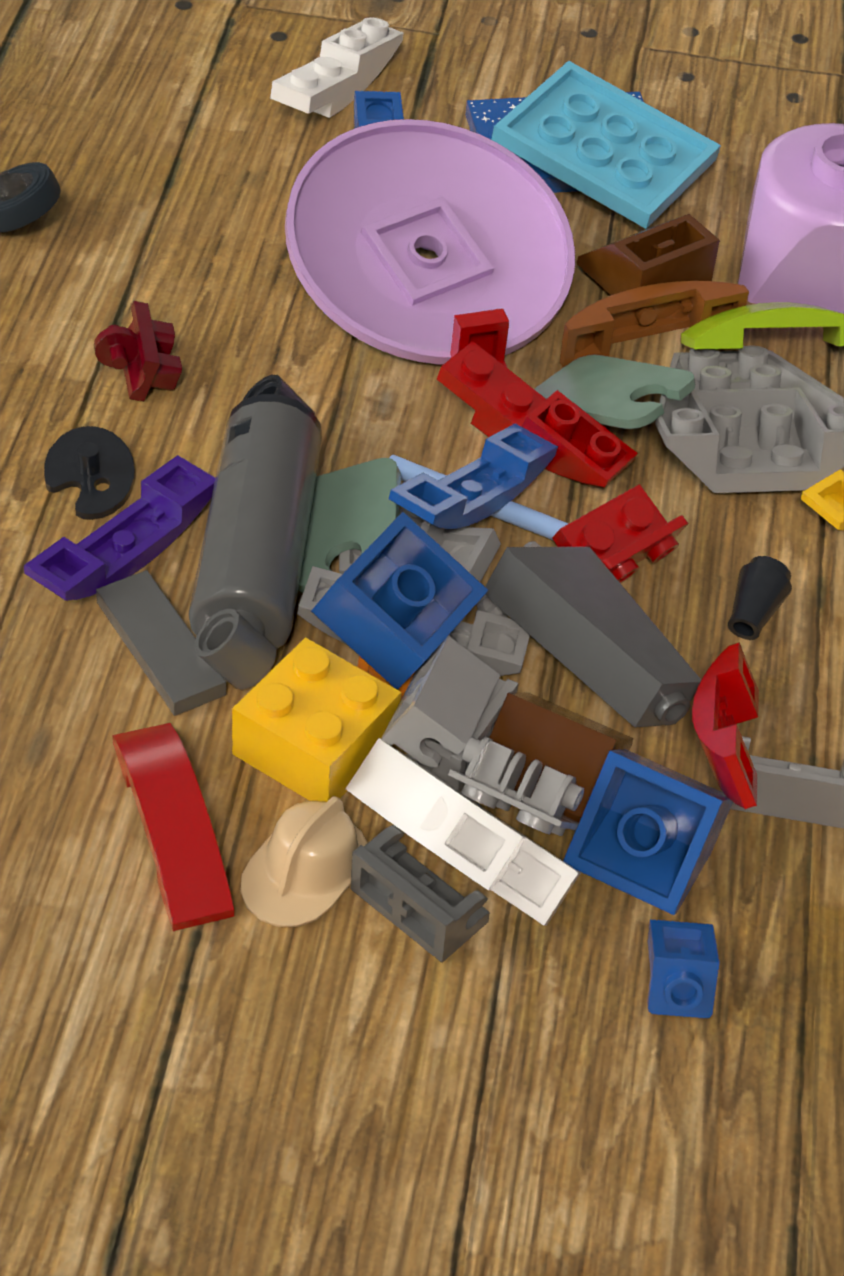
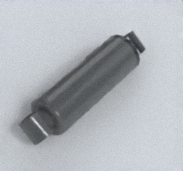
(256, 533)

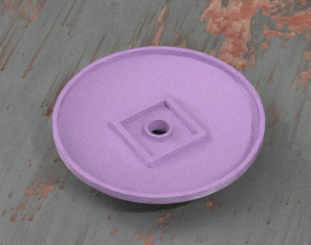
(434, 187)

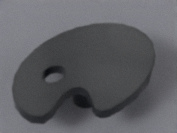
(86, 459)

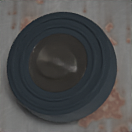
(26, 194)

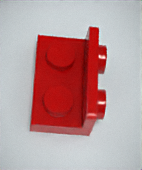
(624, 532)

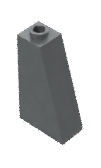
(594, 630)

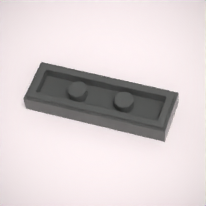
(160, 642)

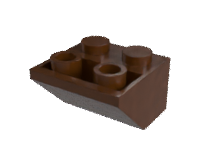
(660, 254)

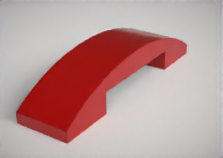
(721, 702)
(175, 825)

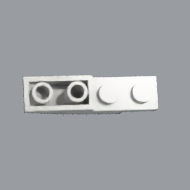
(345, 65)
(462, 832)

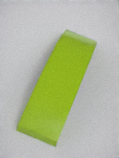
(727, 328)

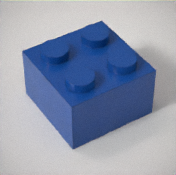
(399, 600)

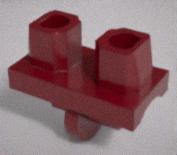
(142, 352)

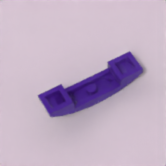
(130, 539)

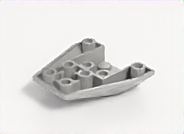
(753, 422)

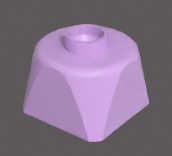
(798, 221)

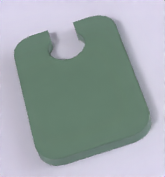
(610, 385)
(349, 512)

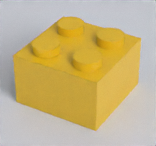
(312, 721)

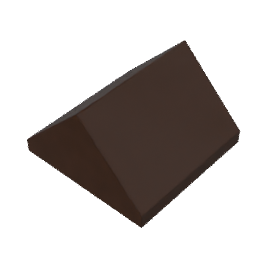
(557, 740)

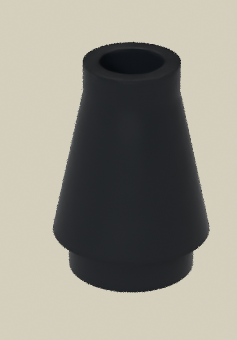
(759, 594)

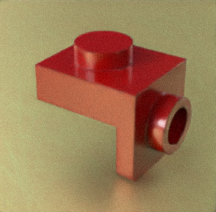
(485, 328)

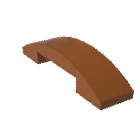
(646, 313)

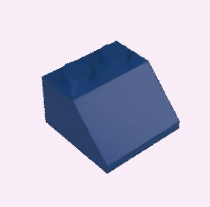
(647, 830)

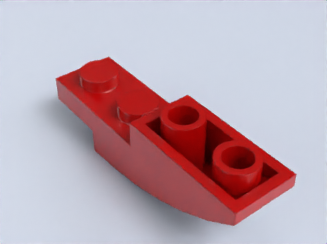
(501, 398)

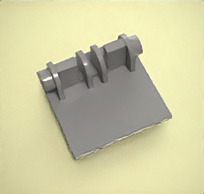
(541, 811)

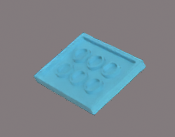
(606, 143)

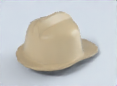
(302, 864)

